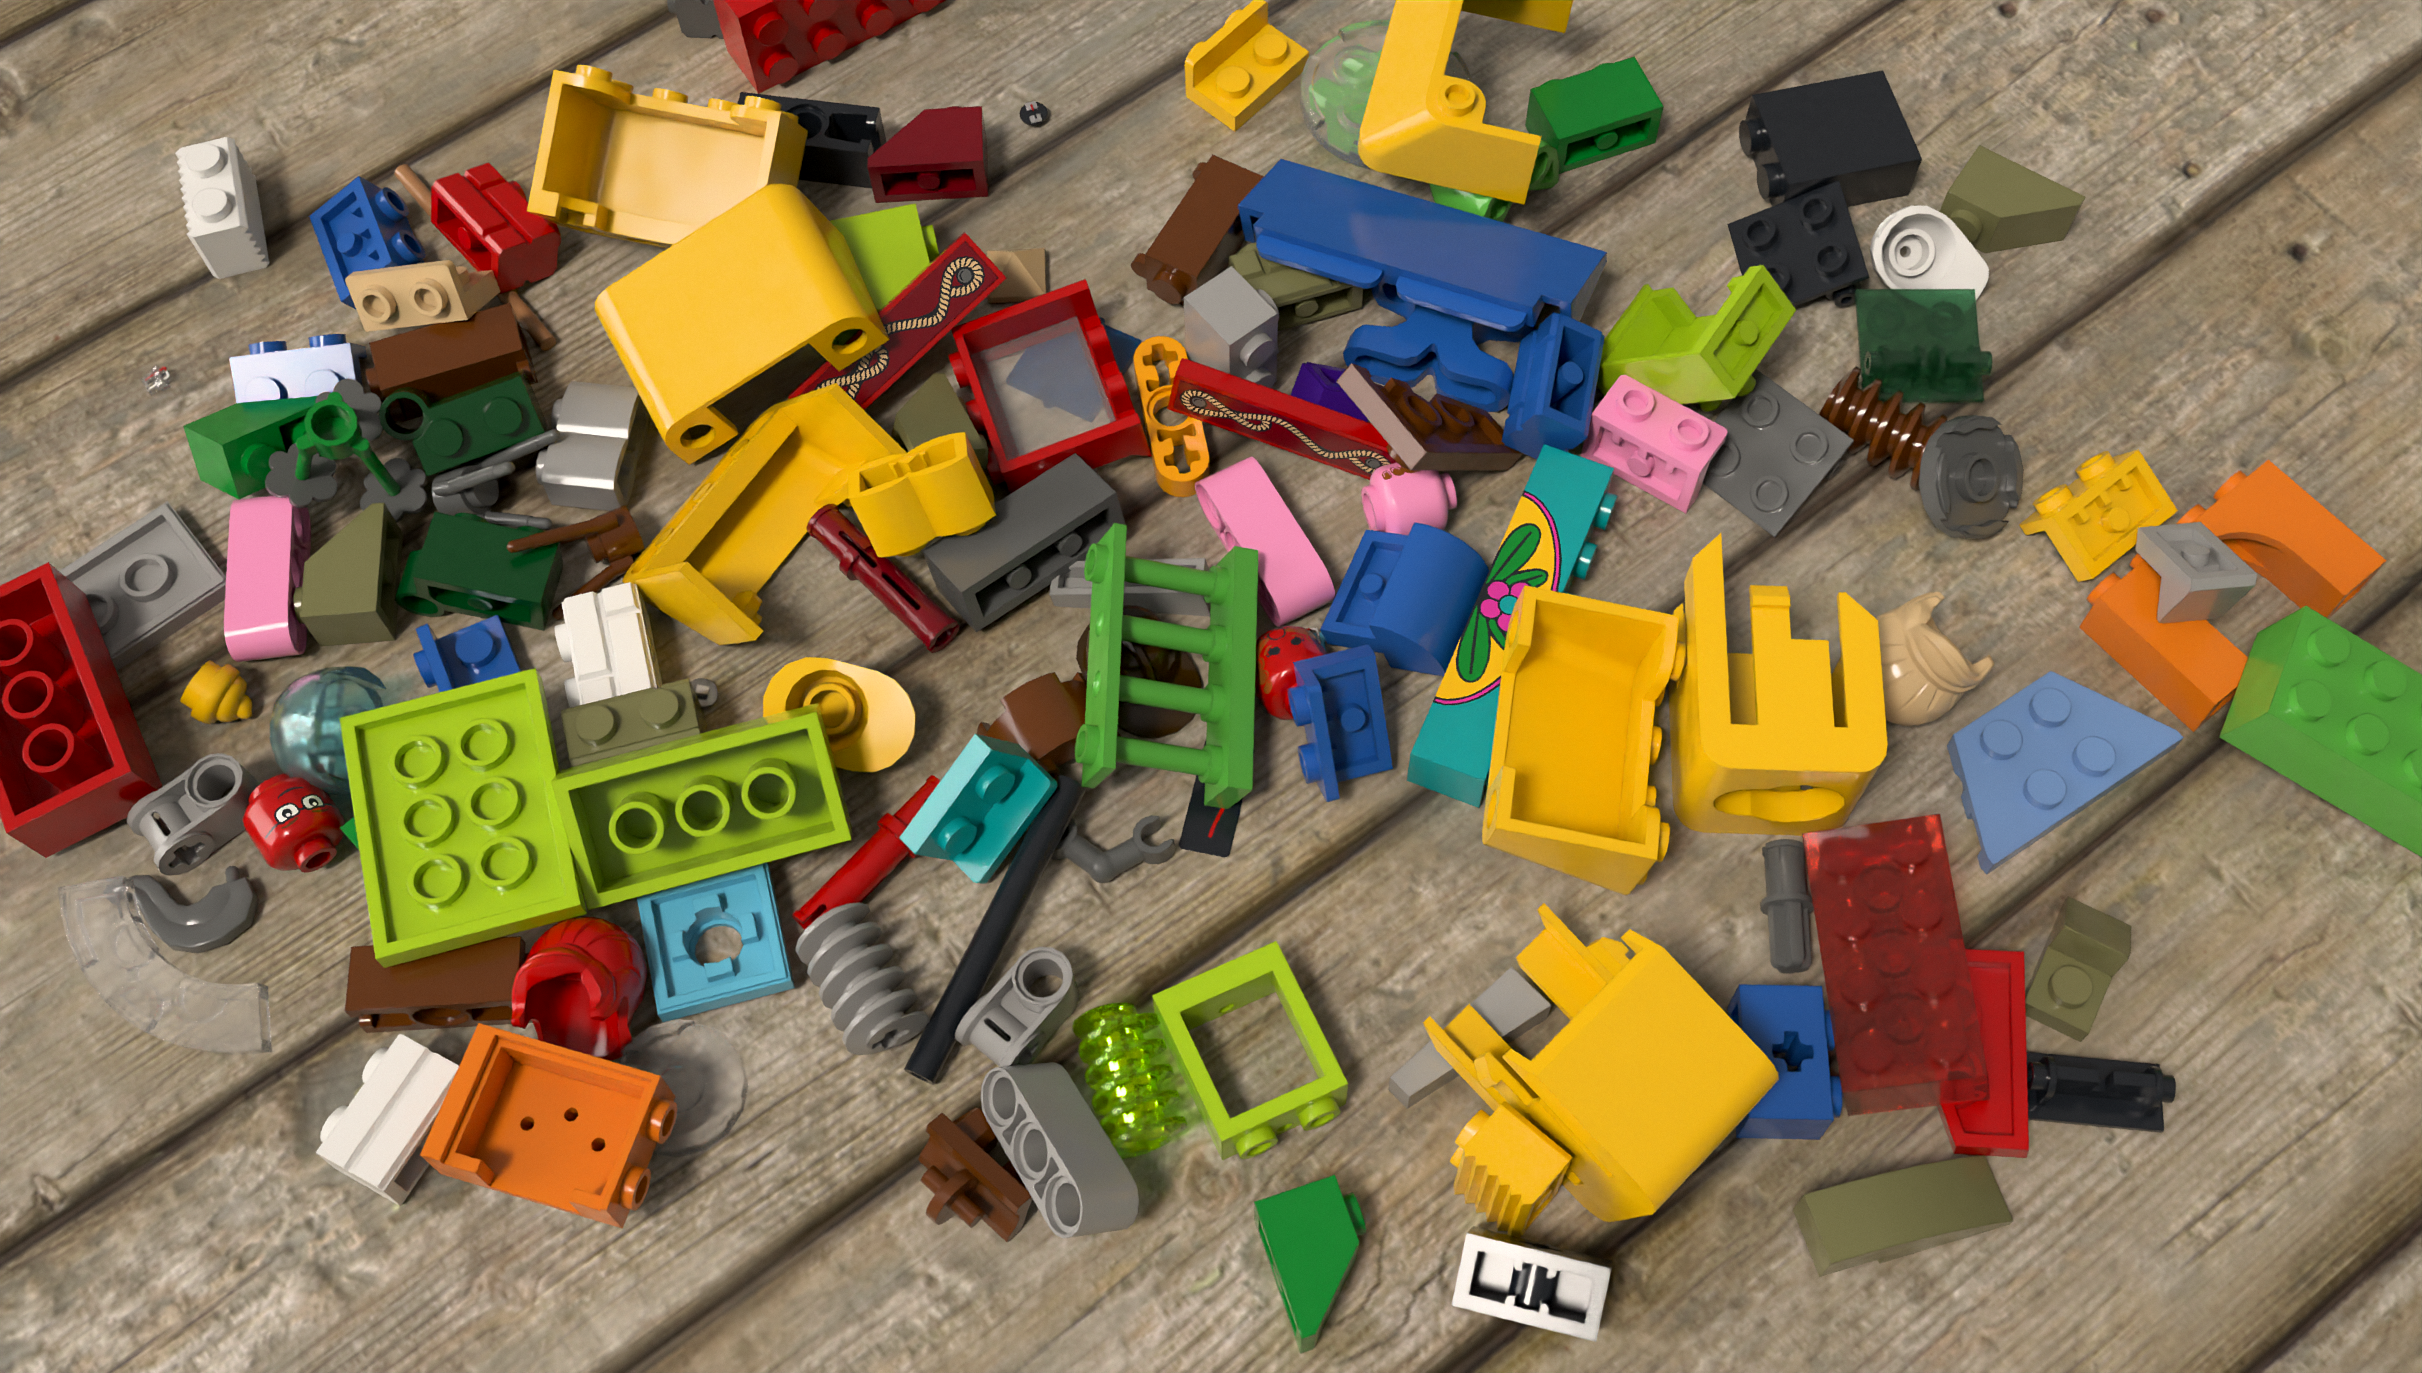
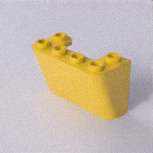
(734, 306)
(1581, 737)

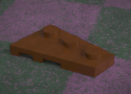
(1431, 433)

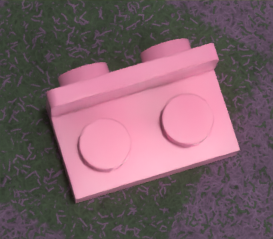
(1653, 442)

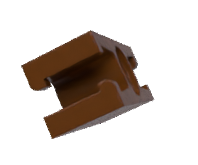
(436, 990)

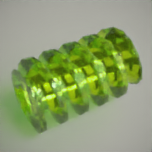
(1126, 1079)

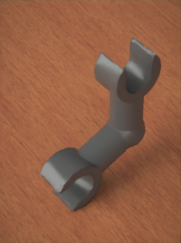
(1106, 865)

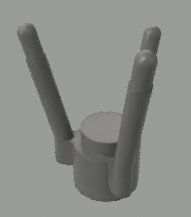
(476, 488)

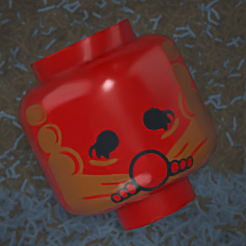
(1275, 667)

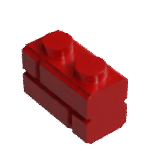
(491, 226)

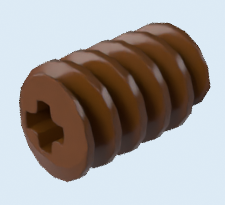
(1880, 425)

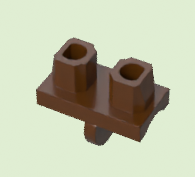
(970, 1180)

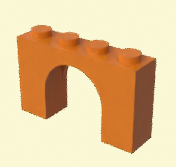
(2274, 532)

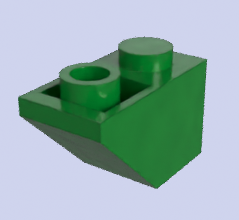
(236, 442)

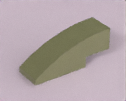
(1900, 1213)

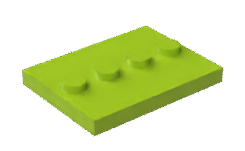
(459, 818)

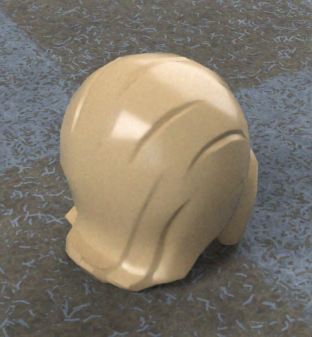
(1921, 665)

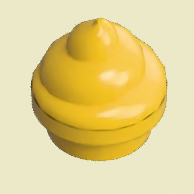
(217, 694)

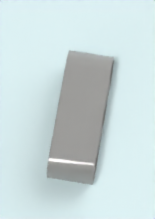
(1059, 1149)

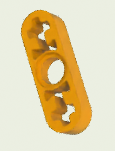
(1162, 437)

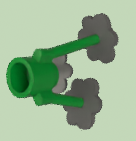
(337, 429)

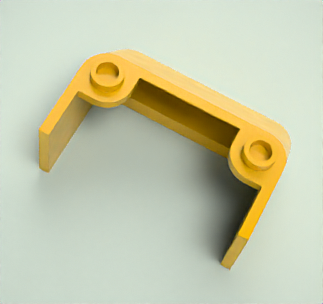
(1432, 123)
(755, 512)

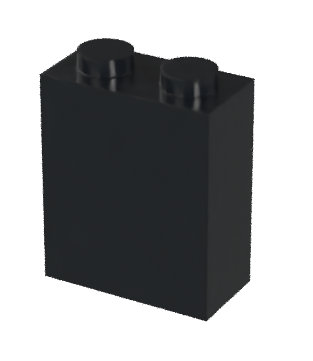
(1828, 134)

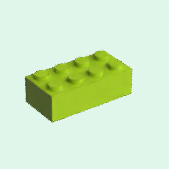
(702, 806)

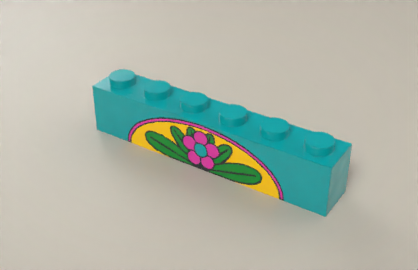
(1542, 550)

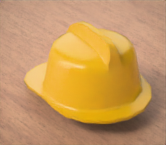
(862, 709)

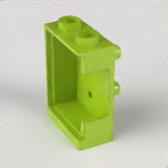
(1696, 356)

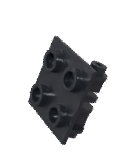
(1804, 246)

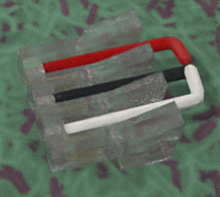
(156, 380)

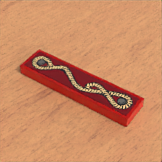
(914, 321)
(1278, 419)

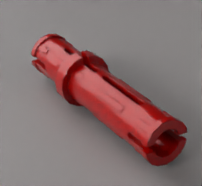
(869, 864)

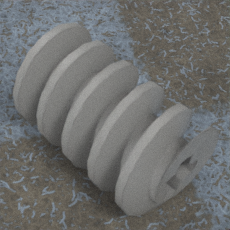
(856, 984)

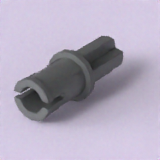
(1787, 905)

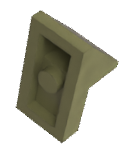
(2076, 968)

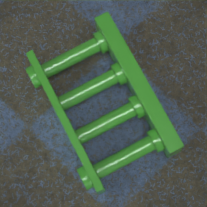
(1226, 644)

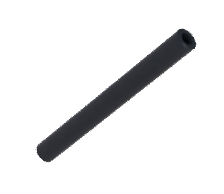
(994, 930)

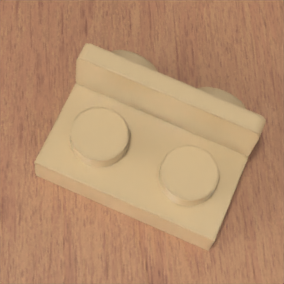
(419, 294)

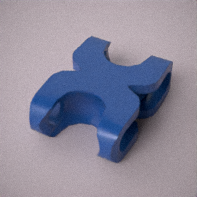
(1437, 347)

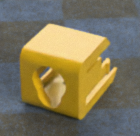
(1771, 718)
(1635, 1079)

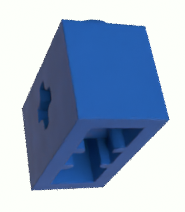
(1792, 1023)

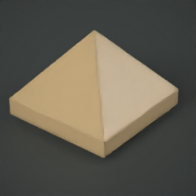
(1023, 272)

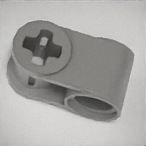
(194, 813)
(1016, 1014)

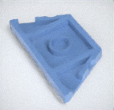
(2048, 760)

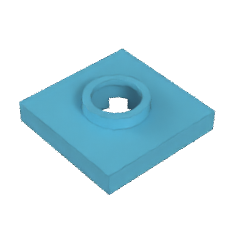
(682, 914)

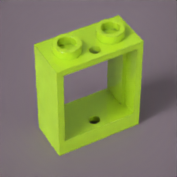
(1220, 993)

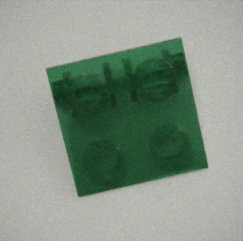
(1921, 344)

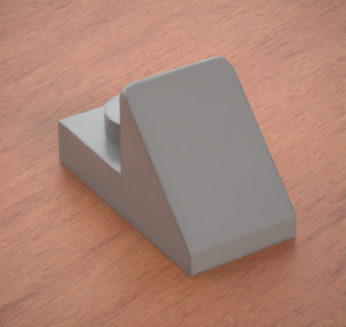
(2196, 571)

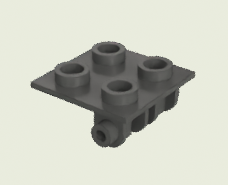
(1773, 454)

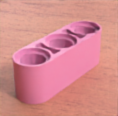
(1252, 515)
(264, 568)

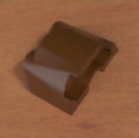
(1043, 719)

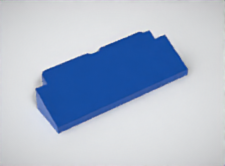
(1423, 248)

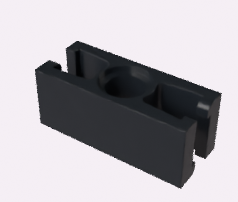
(837, 138)

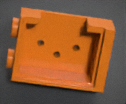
(551, 1125)

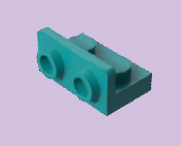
(980, 807)

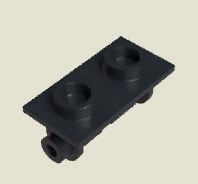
(2097, 1092)

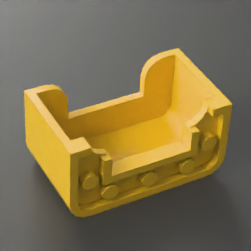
(654, 163)

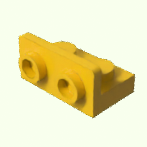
(1242, 66)
(2100, 511)

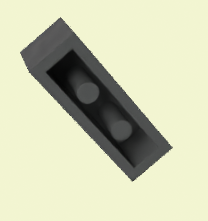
(1026, 544)

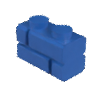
(1553, 386)

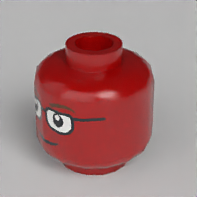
(293, 824)

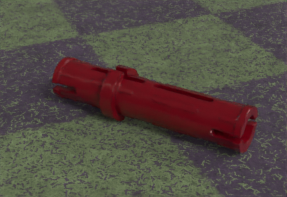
(882, 578)

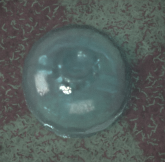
(307, 723)

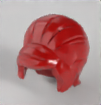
(581, 987)

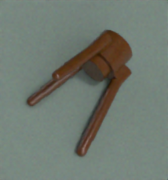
(607, 537)

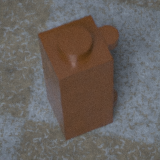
(1199, 233)
(449, 358)

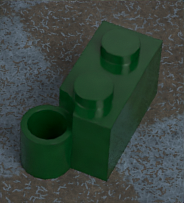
(469, 421)
(474, 574)

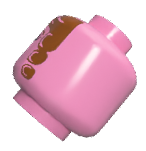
(1406, 496)

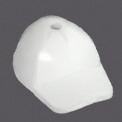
(1935, 255)

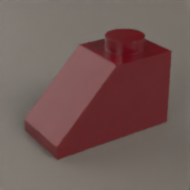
(933, 158)

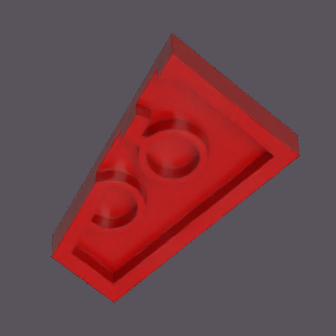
(2000, 1123)

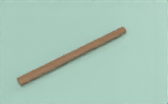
(525, 315)

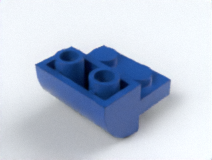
(1407, 597)

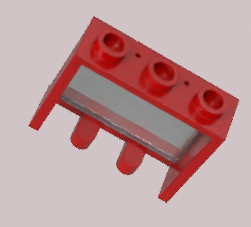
(1046, 386)

